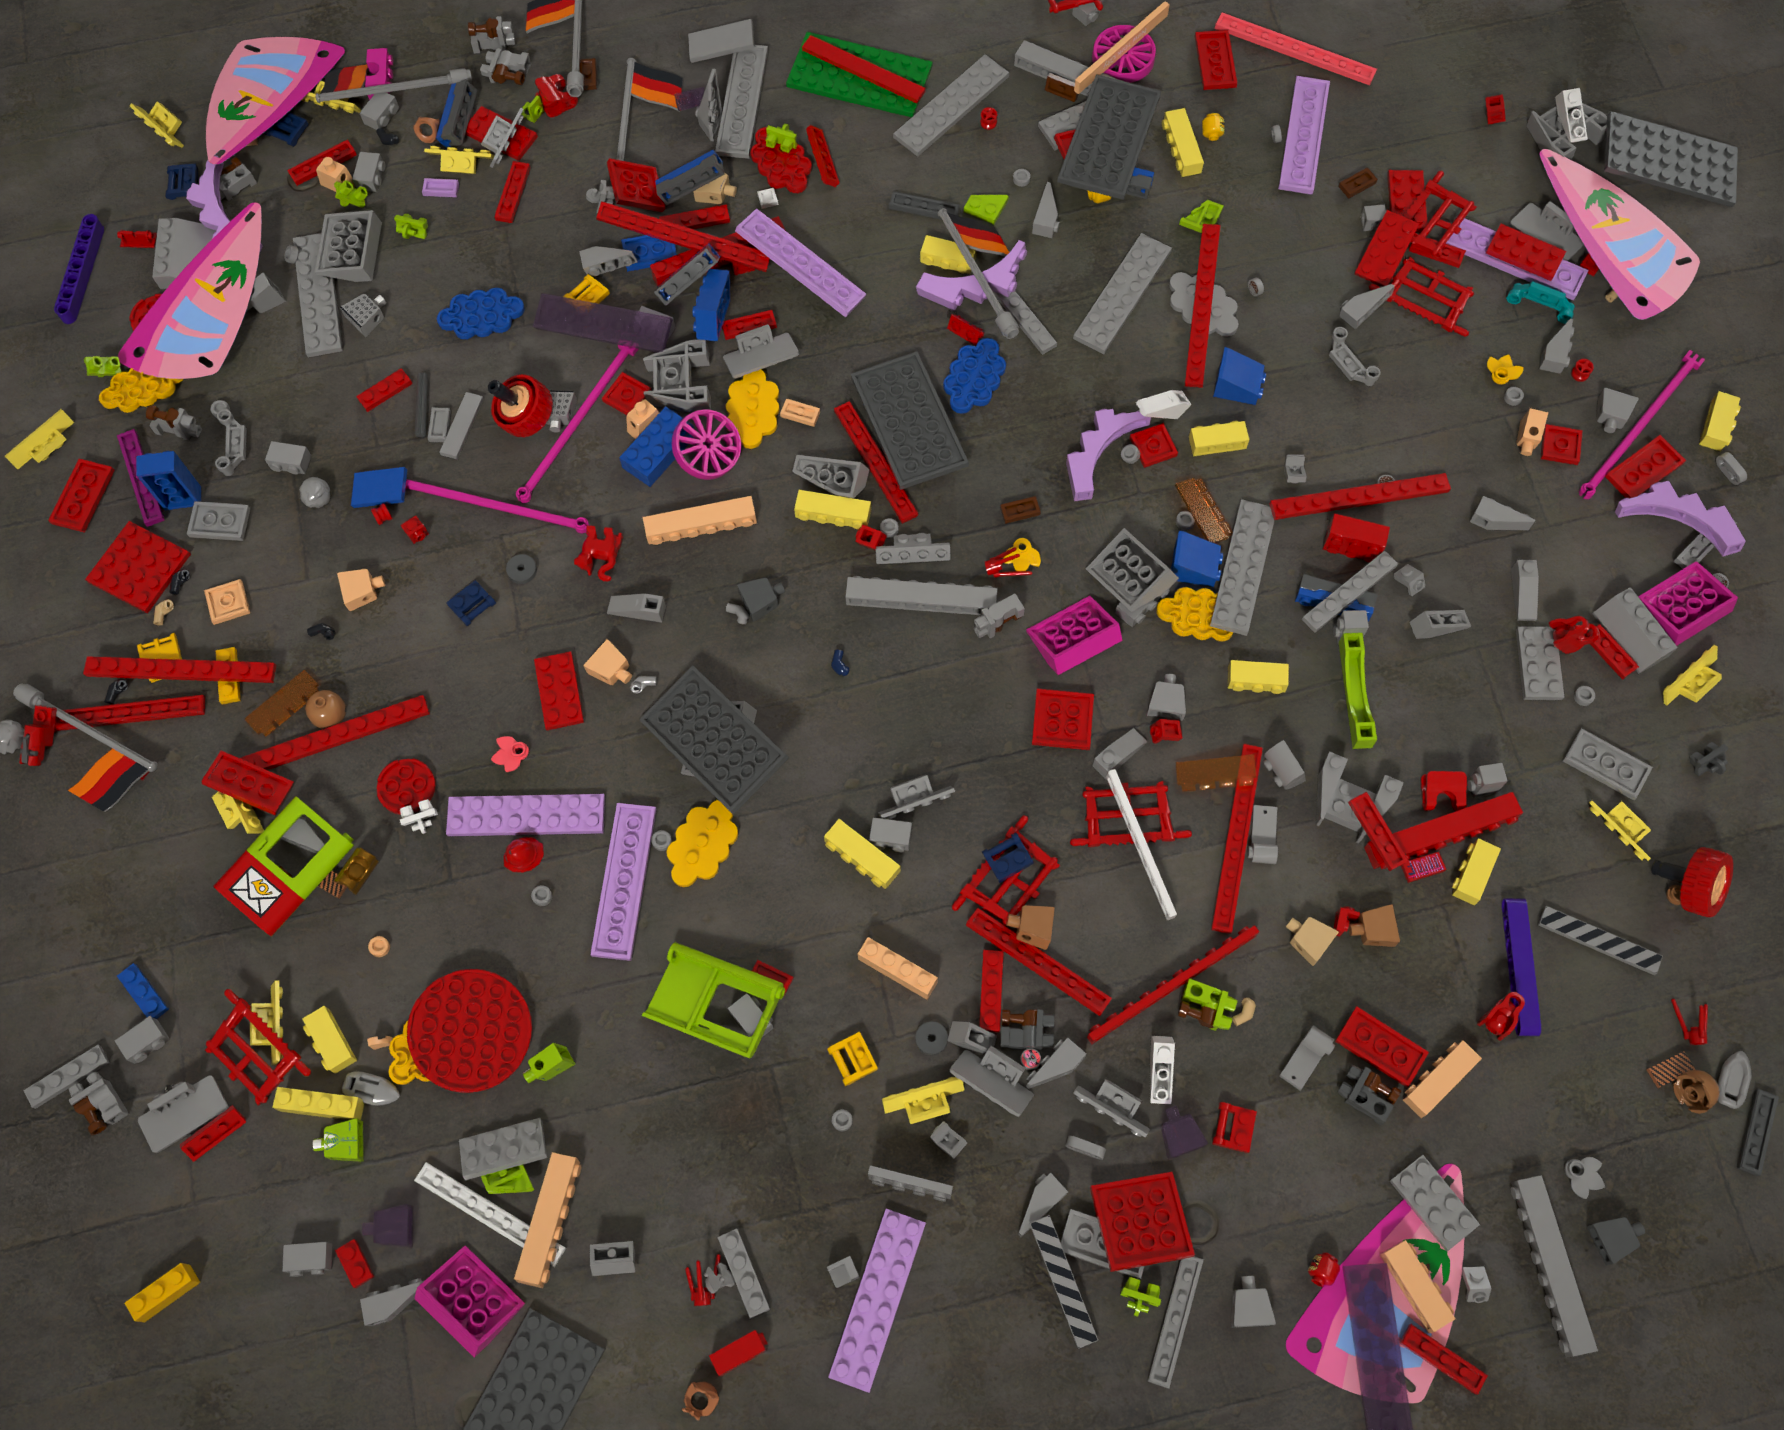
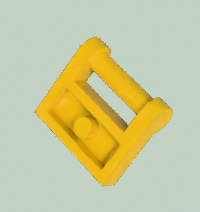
(594, 293)
(859, 1056)

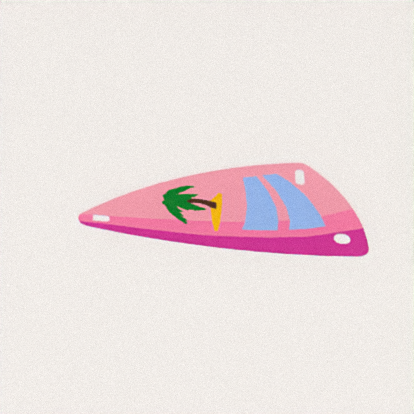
(262, 88)
(1623, 238)
(201, 306)
(1329, 1312)

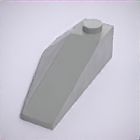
(710, 109)
(836, 476)

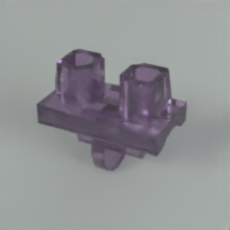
(689, 98)

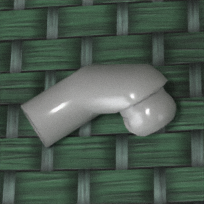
(740, 611)
(641, 682)

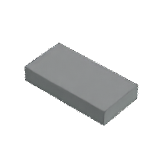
(439, 424)

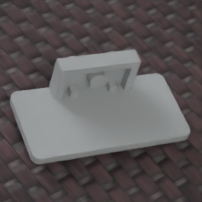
(1549, 226)
(759, 350)
(995, 1078)
(181, 1112)

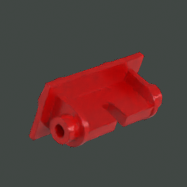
(137, 239)
(963, 329)

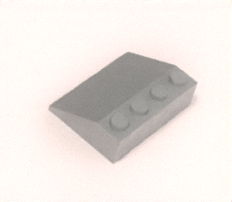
(176, 246)
(349, 246)
(1131, 571)

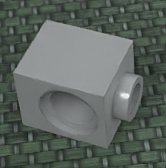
(1372, 217)

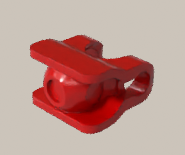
(552, 99)
(1569, 636)
(1446, 782)
(1503, 1016)

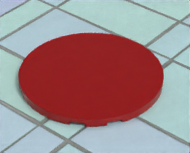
(469, 1031)

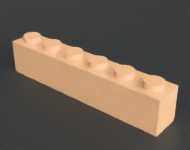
(699, 520)
(547, 1220)

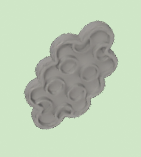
(1222, 310)

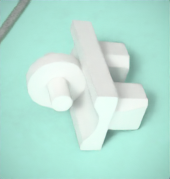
(409, 817)

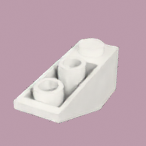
(1572, 115)
(1164, 405)
(1161, 1069)

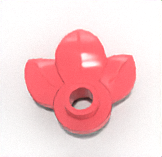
(507, 754)

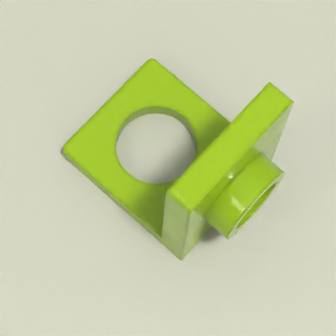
(535, 109)

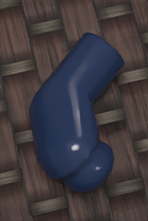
(837, 664)

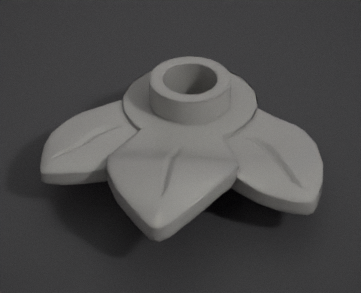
(1586, 1178)

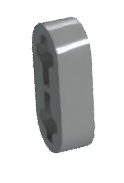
(1731, 468)
(1085, 1147)

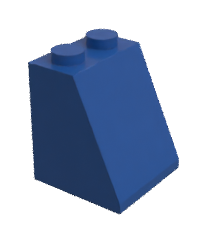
(1239, 378)
(1196, 560)

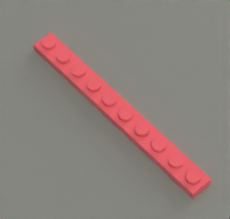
(1296, 49)

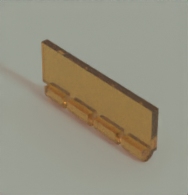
(1201, 509)
(277, 706)
(1209, 771)

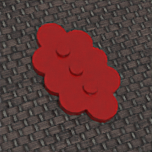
(781, 167)

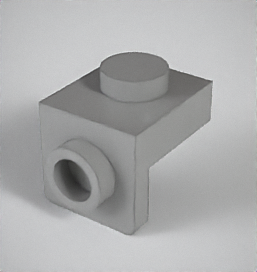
(1294, 468)
(1411, 578)
(948, 1140)
(1477, 1284)

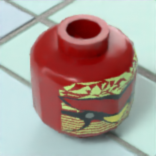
(1324, 1269)

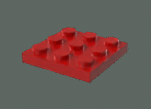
(634, 185)
(1063, 719)

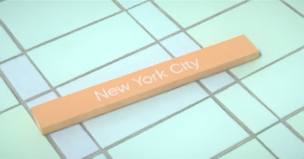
(1121, 47)

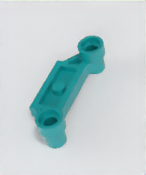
(1544, 296)

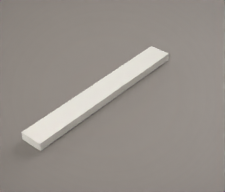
(1141, 845)
(477, 1206)

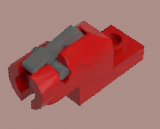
(38, 735)

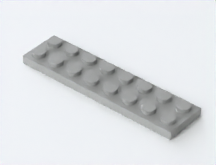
(741, 102)
(951, 105)
(1122, 293)
(317, 301)
(1243, 568)

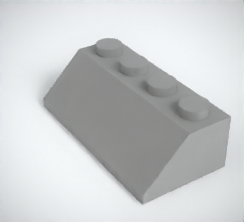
(1635, 629)

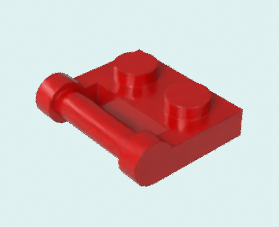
(1241, 1128)

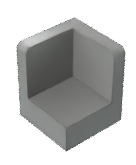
(843, 1272)

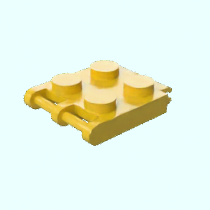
(161, 651)

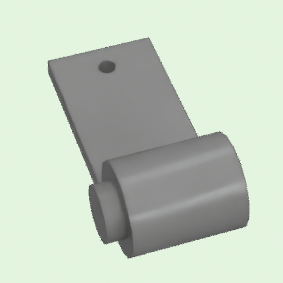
(1263, 839)
(1307, 1057)

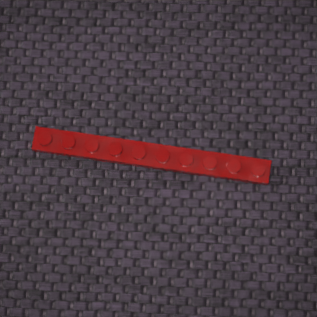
(681, 235)
(1202, 306)
(1359, 496)
(180, 669)
(339, 734)
(1235, 849)
(1165, 988)

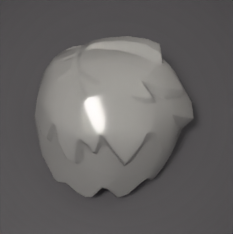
(314, 492)
(10, 736)

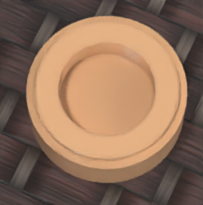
(379, 946)

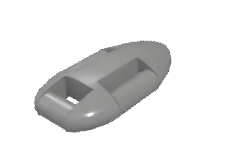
(1734, 1080)
(370, 1088)

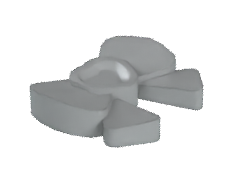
(723, 1279)

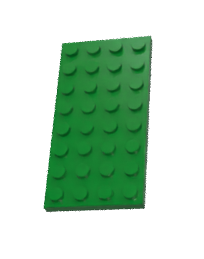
(827, 80)

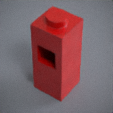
(738, 1352)

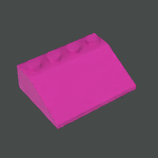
(1688, 602)
(1075, 634)
(468, 1300)

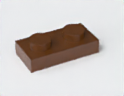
(589, 71)
(1061, 87)
(1357, 183)
(1020, 509)

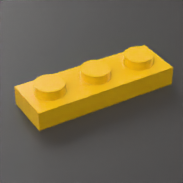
(228, 691)

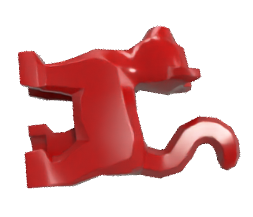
(602, 549)

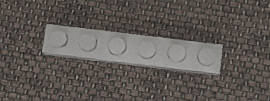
(1027, 322)
(1349, 591)

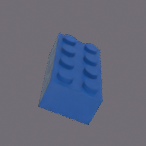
(712, 305)
(652, 449)
(168, 480)

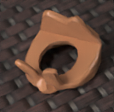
(434, 123)
(703, 1387)

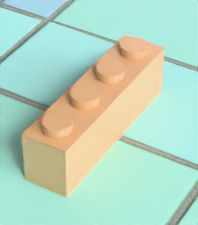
(897, 968)
(1441, 1079)
(1417, 1286)

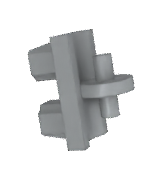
(604, 194)

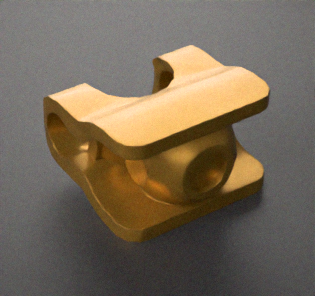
(357, 870)

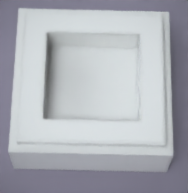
(767, 198)

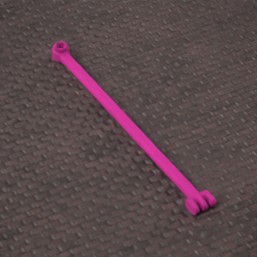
(573, 424)
(1640, 425)
(498, 505)

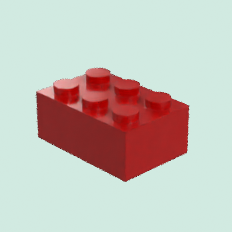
(1355, 538)

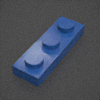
(142, 992)

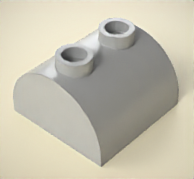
(1284, 765)

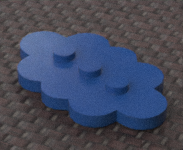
(480, 313)
(974, 375)

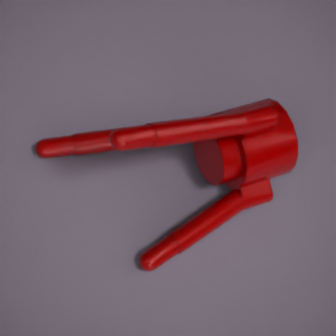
(994, 565)
(1696, 1035)
(701, 1295)

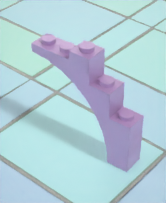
(207, 197)
(952, 291)
(1093, 443)
(1663, 501)

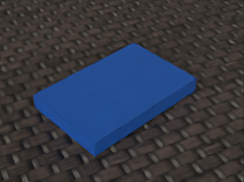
(647, 251)
(379, 487)

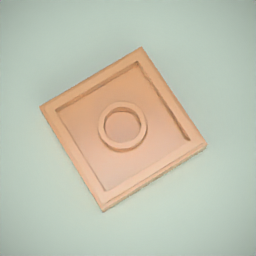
(227, 601)

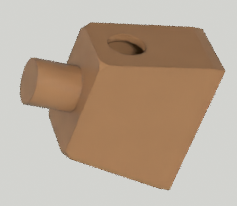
(1033, 925)
(1377, 927)

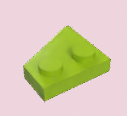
(986, 206)
(1205, 214)
(508, 1181)

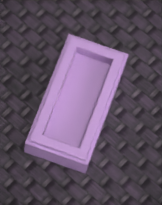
(440, 187)

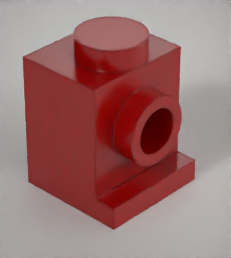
(1495, 109)
(863, 535)

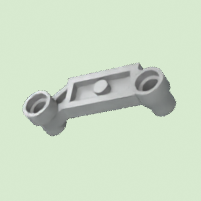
(1348, 362)
(235, 443)

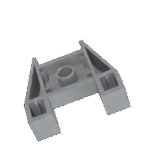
(1550, 134)
(673, 377)
(1335, 794)

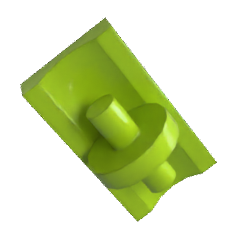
(781, 136)
(348, 194)
(411, 227)
(102, 366)
(1131, 1291)

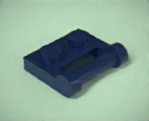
(289, 123)
(186, 176)
(467, 600)
(1010, 863)

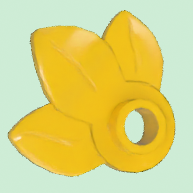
(1504, 368)
(1027, 557)

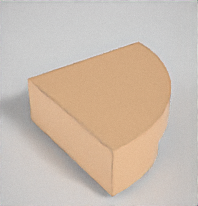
(376, 1043)

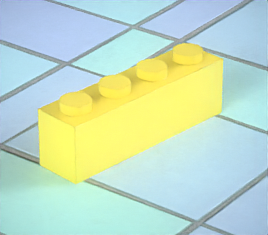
(1183, 142)
(832, 509)
(862, 854)
(318, 1104)

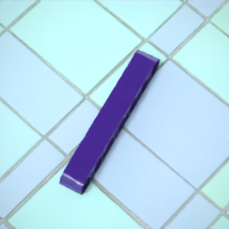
(79, 269)
(1521, 964)

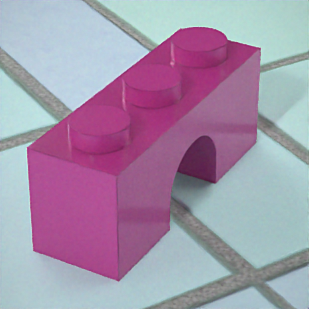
(380, 64)

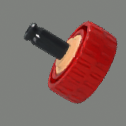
(520, 405)
(1703, 881)

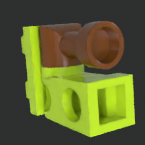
(1212, 1005)

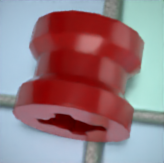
(986, 114)
(1582, 370)
(381, 514)

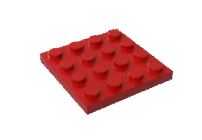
(138, 567)
(1141, 1221)

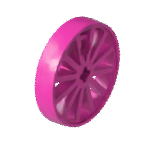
(1131, 57)
(714, 447)

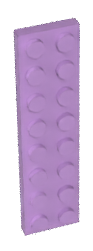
(1304, 135)
(1476, 240)
(800, 262)
(525, 815)
(623, 882)
(877, 1300)

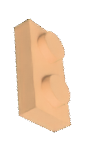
(800, 412)

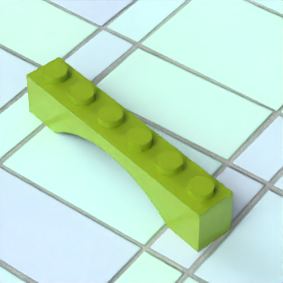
(1359, 714)

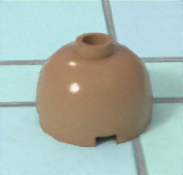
(325, 709)
(1697, 1090)

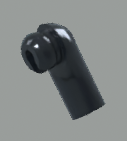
(387, 139)
(177, 580)
(322, 628)
(114, 689)

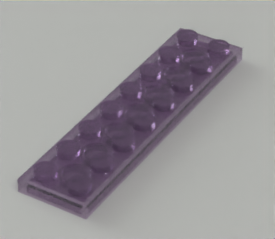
(602, 323)
(1377, 1347)

